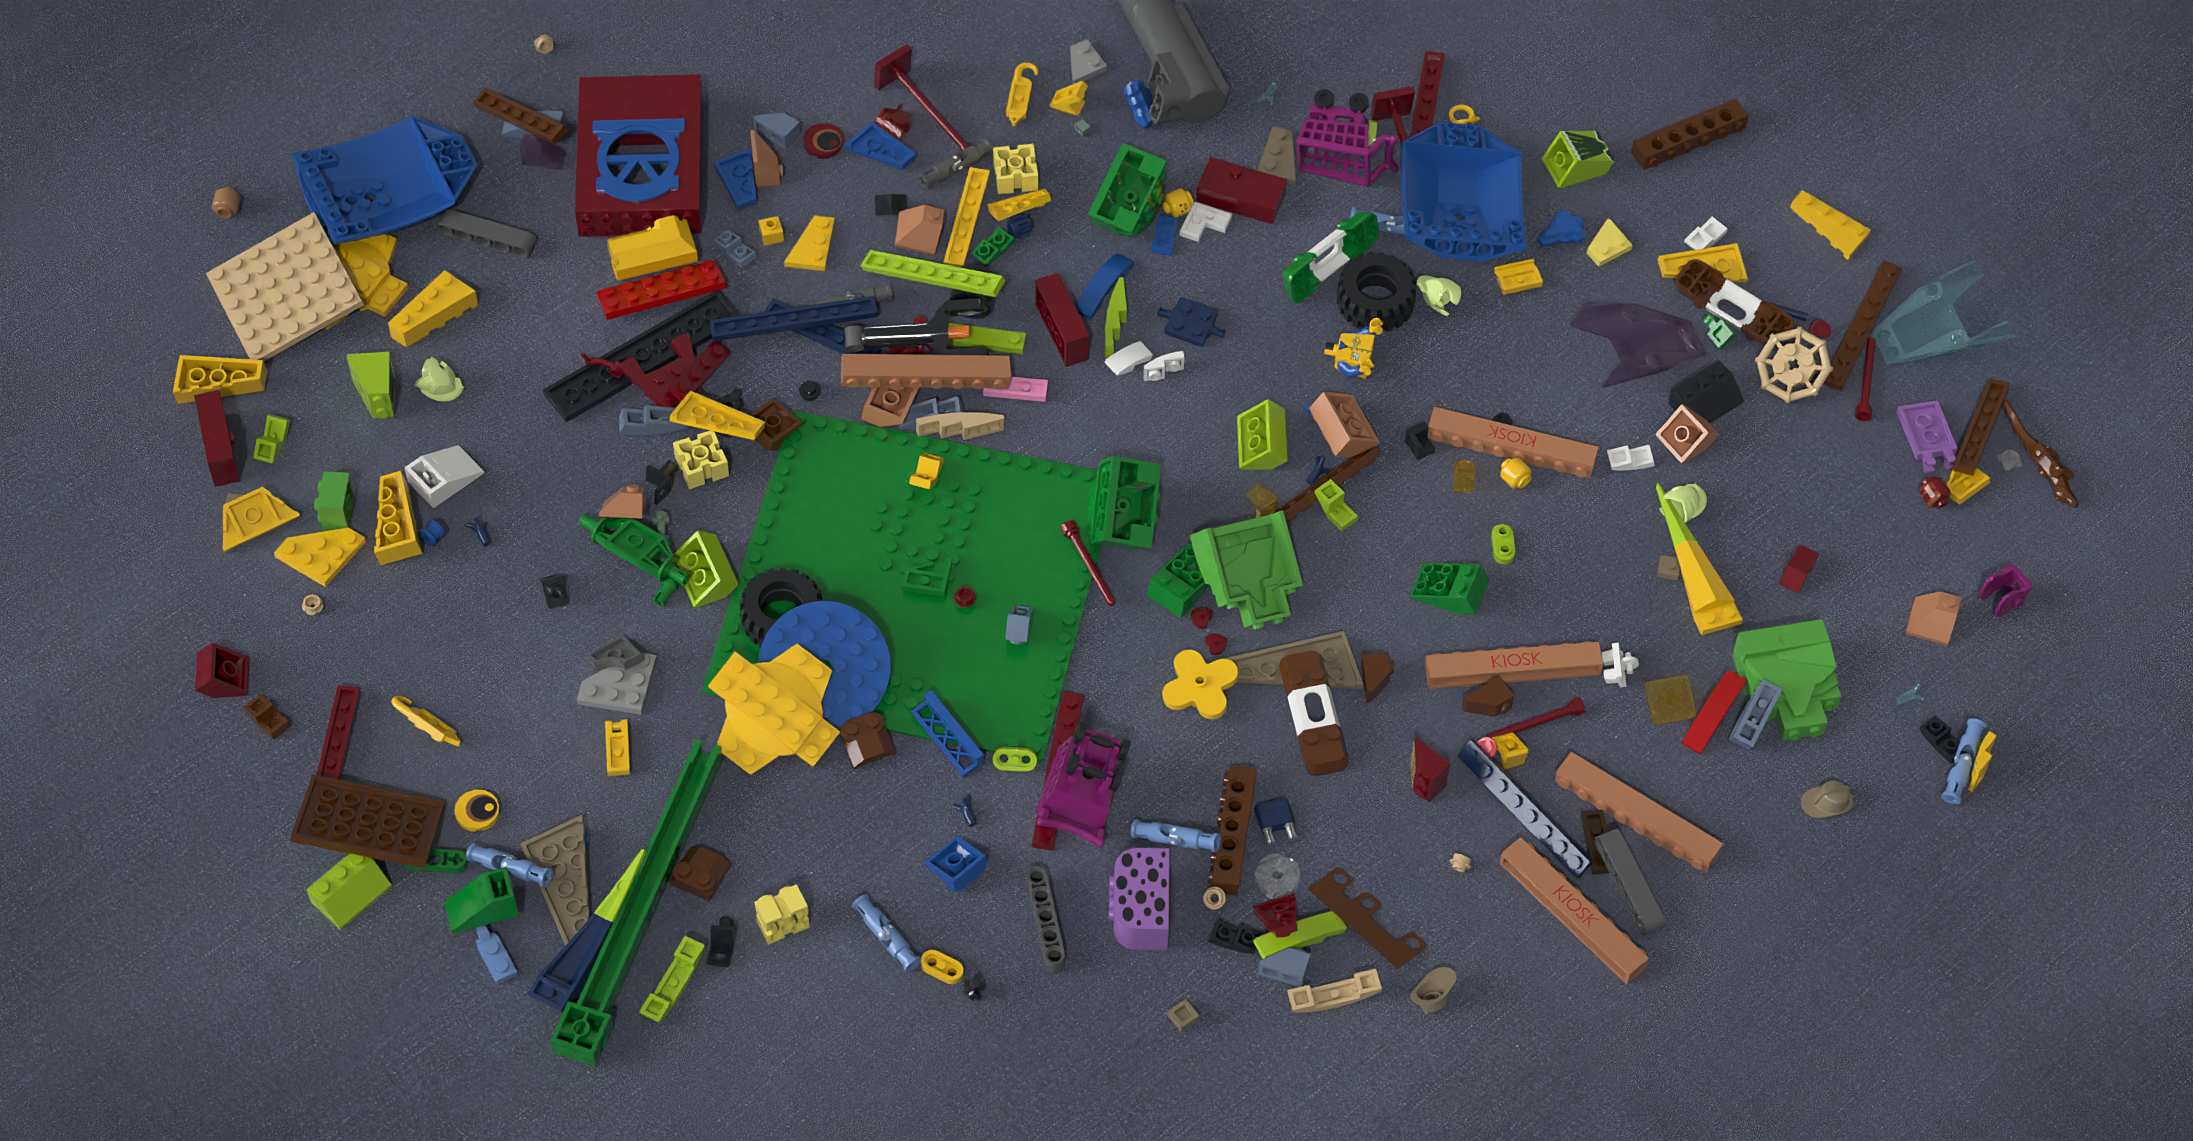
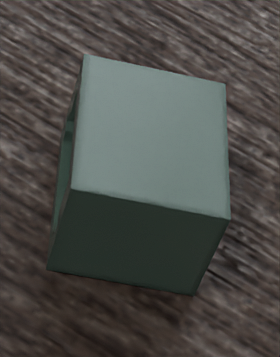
(1082, 127)

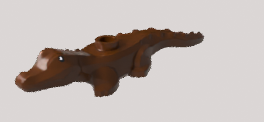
(2046, 459)

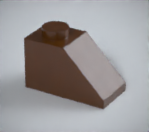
(1375, 673)
(1489, 699)

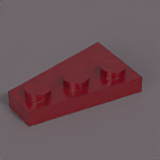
(1278, 915)

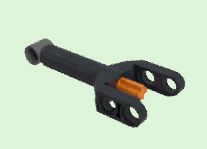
(934, 333)

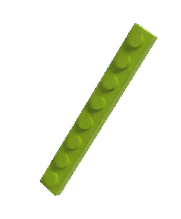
(933, 273)

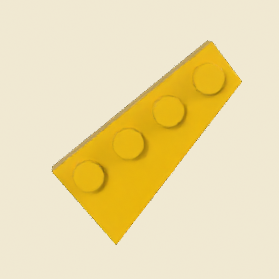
(1722, 258)

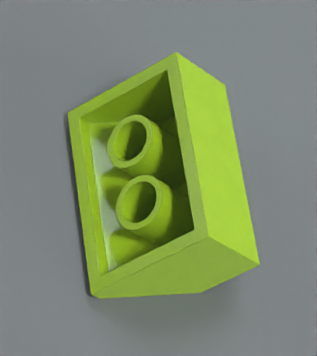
(1262, 437)
(708, 569)
(348, 889)

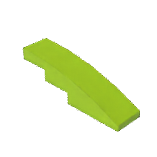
(1115, 315)
(1310, 932)

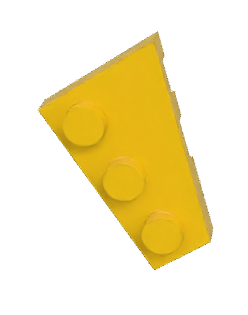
(1015, 205)
(813, 245)

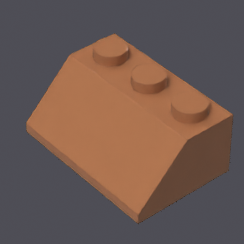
(888, 405)
(1343, 424)

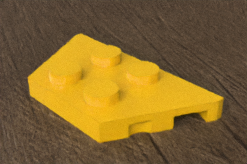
(253, 516)

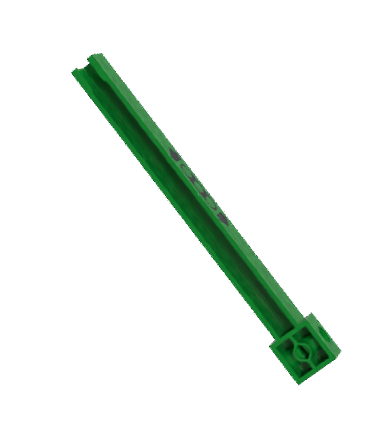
(588, 1024)

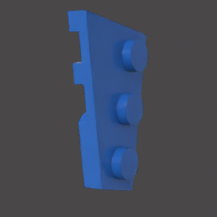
(738, 178)

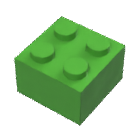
(335, 500)

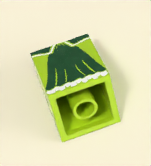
(1577, 157)
(375, 381)

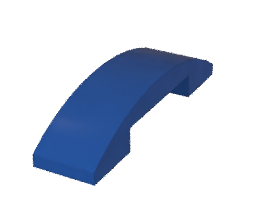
(1101, 284)

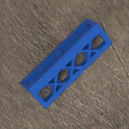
(955, 730)

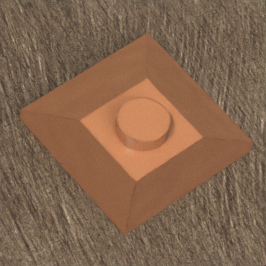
(765, 162)
(919, 229)
(1686, 434)
(626, 503)
(1933, 617)

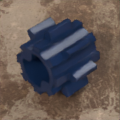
(1019, 226)

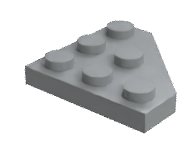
(619, 689)

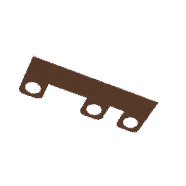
(1358, 919)

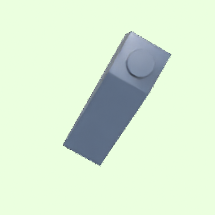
(1755, 715)

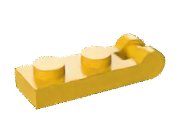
(617, 748)

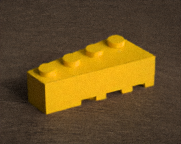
(431, 308)
(208, 374)

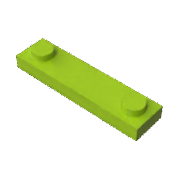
(991, 339)

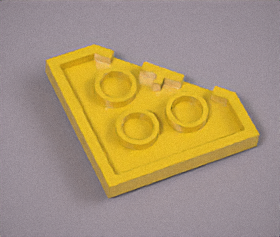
(320, 553)

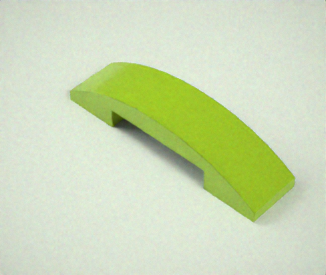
(674, 981)

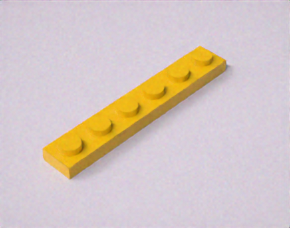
(966, 217)

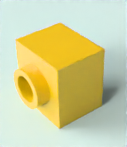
(771, 230)

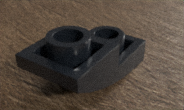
(1941, 739)
(1233, 938)

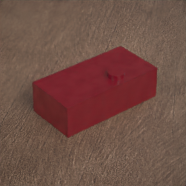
(1241, 190)
(1061, 319)
(217, 438)

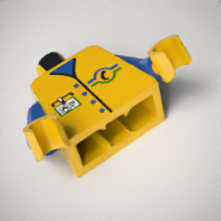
(1355, 350)

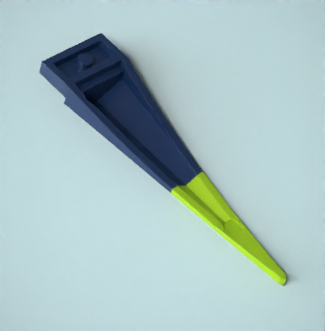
(570, 968)

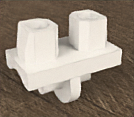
(1621, 663)

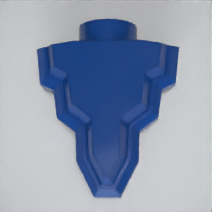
(1140, 102)
(1563, 229)

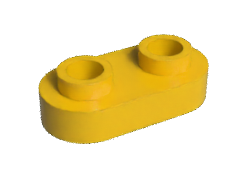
(943, 966)

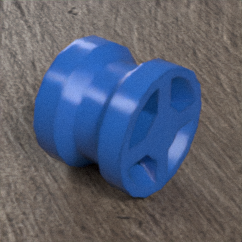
(431, 533)

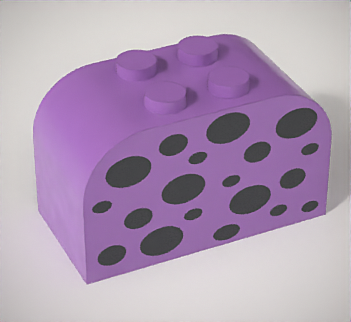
(1140, 898)

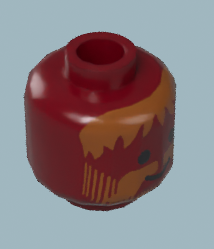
(1935, 492)

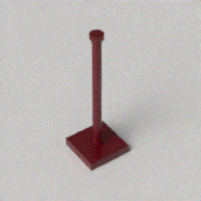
(895, 67)
(1393, 105)

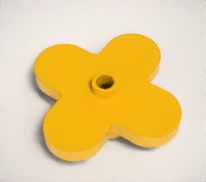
(1200, 684)

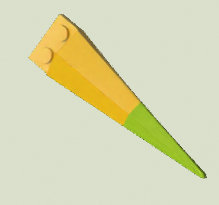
(1708, 596)

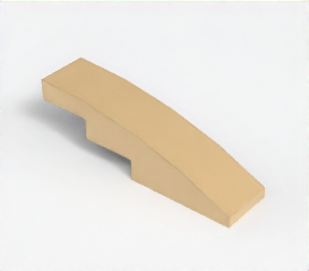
(965, 423)

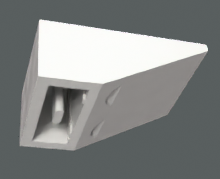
(442, 474)

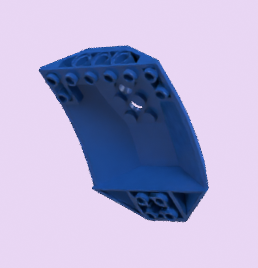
(407, 167)
(1464, 174)

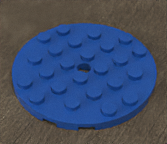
(848, 643)

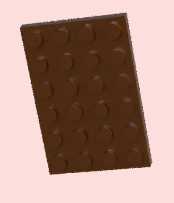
(368, 821)

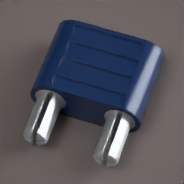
(1275, 817)

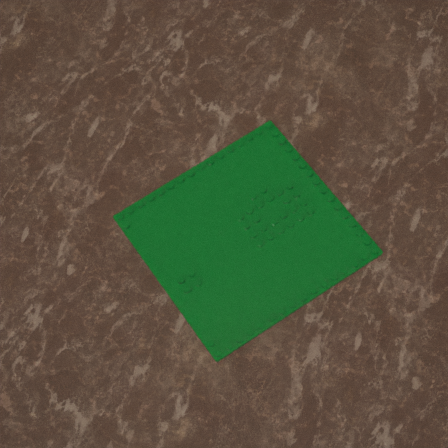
(855, 524)

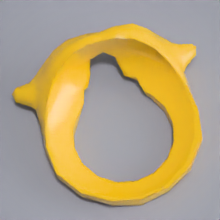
(1472, 118)

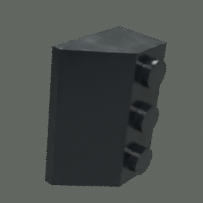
(1708, 392)

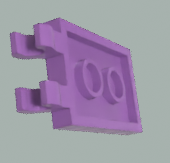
(1928, 434)

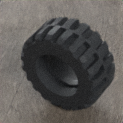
(1382, 272)
(769, 588)

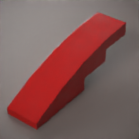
(1714, 712)

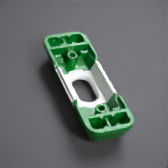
(1349, 241)

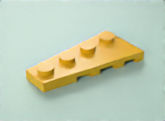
(1837, 227)
(711, 415)

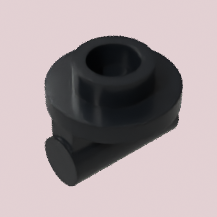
(973, 990)

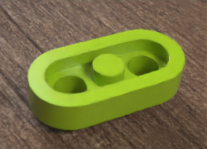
(1503, 542)
(1014, 760)

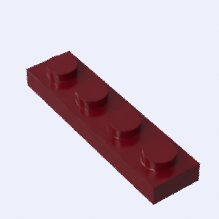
(699, 370)

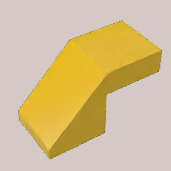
(927, 471)

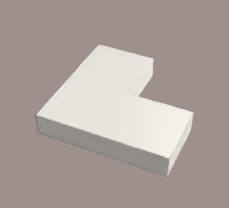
(1202, 217)

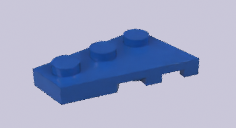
(880, 146)

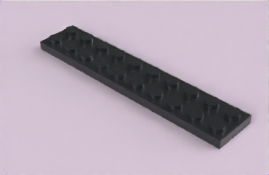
(651, 350)

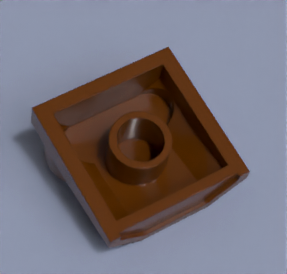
(778, 424)
(866, 739)
(700, 872)

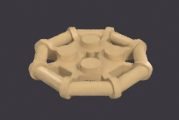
(1790, 353)

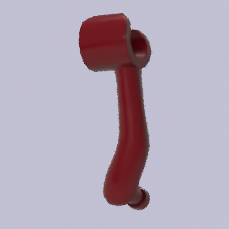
(597, 360)

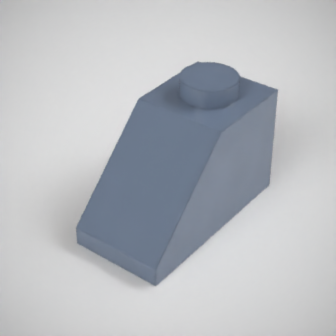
(777, 128)
(1019, 624)
(1286, 966)

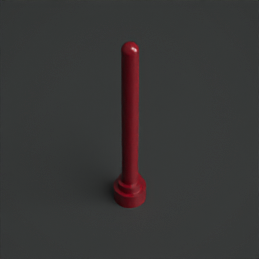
(1864, 410)
(1071, 531)
(1575, 708)

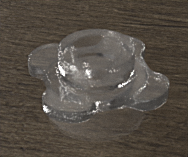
(2012, 456)

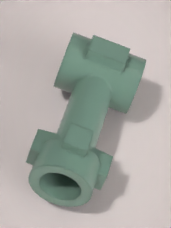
(661, 519)

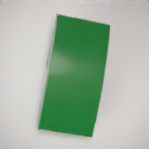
(994, 247)

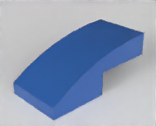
(1165, 235)

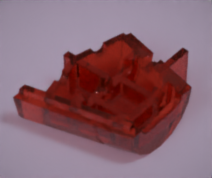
(894, 121)

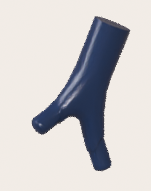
(1318, 470)
(480, 531)
(966, 811)

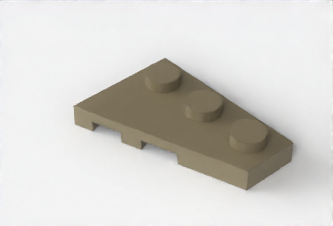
(1279, 155)

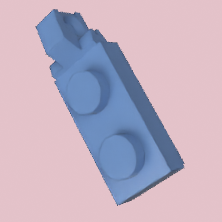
(495, 956)

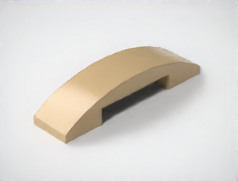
(1335, 994)

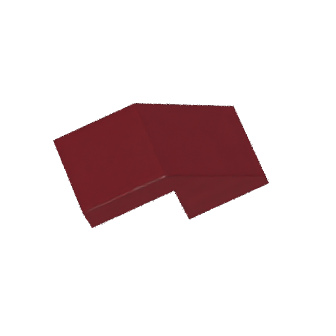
(1798, 568)

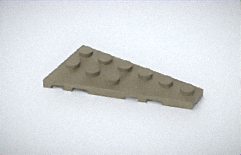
(1337, 657)
(565, 853)

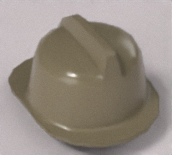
(1827, 800)
(1434, 989)

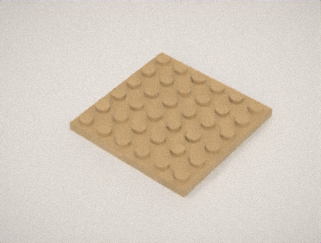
(284, 289)

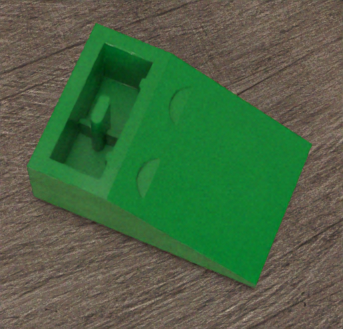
(1178, 583)
(1451, 586)
(482, 902)

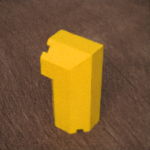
(653, 249)

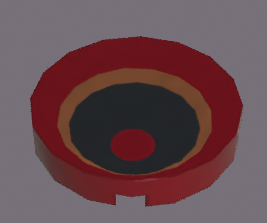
(823, 140)

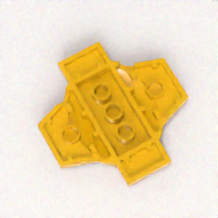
(368, 269)
(774, 709)

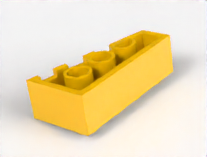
(396, 528)

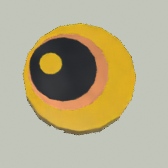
(477, 810)

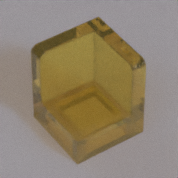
(1263, 500)

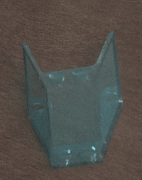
(1928, 323)

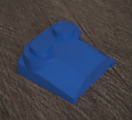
(957, 864)

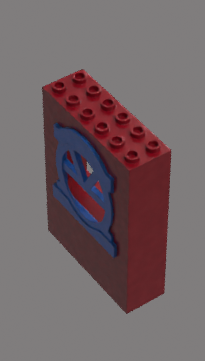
(638, 113)

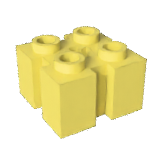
(1015, 168)
(701, 459)
(782, 914)

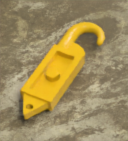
(1020, 94)
(426, 721)

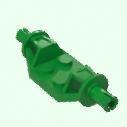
(636, 545)

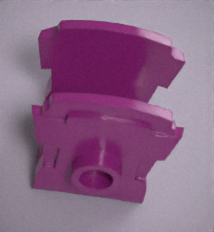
(2006, 579)

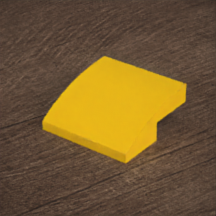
(1981, 762)

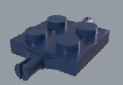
(1191, 322)

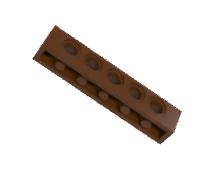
(1690, 134)
(1237, 779)

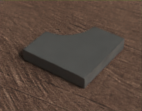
(615, 654)

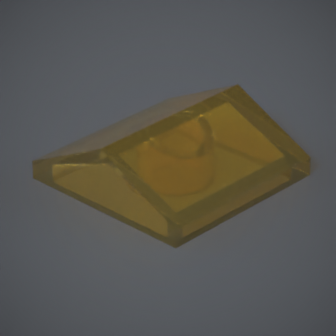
(1670, 699)

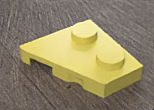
(1608, 244)

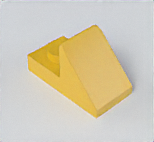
(1070, 98)
(1512, 750)

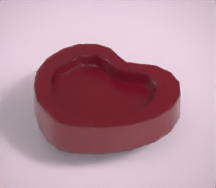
(1820, 328)
(1201, 617)
(1216, 643)

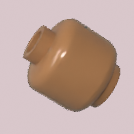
(226, 202)

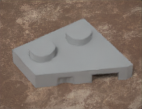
(1085, 62)

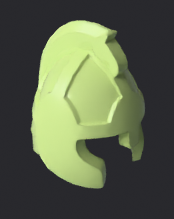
(1439, 292)
(439, 383)
(1687, 500)

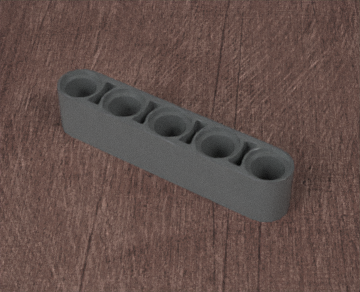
(486, 233)
(1630, 881)
(1048, 929)

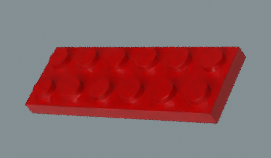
(660, 289)

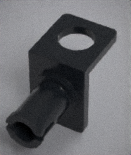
(661, 479)
(554, 590)
(721, 942)

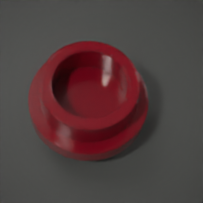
(965, 597)

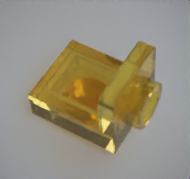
(1463, 476)

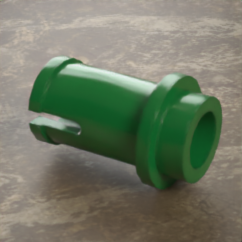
(668, 586)

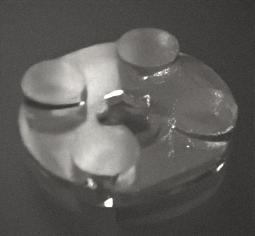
(1277, 887)

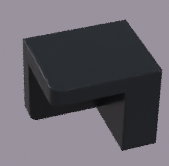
(890, 204)
(1418, 441)

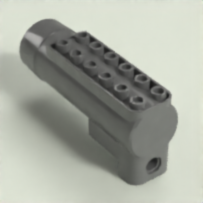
(1182, 70)

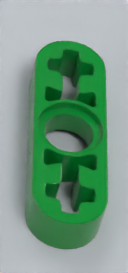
(452, 855)

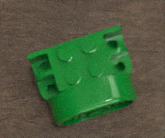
(1130, 193)
(1124, 503)

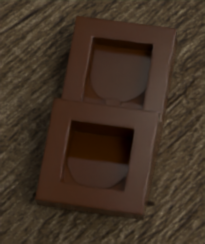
(266, 716)

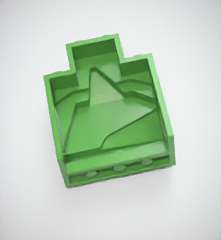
(1250, 567)
(1799, 663)

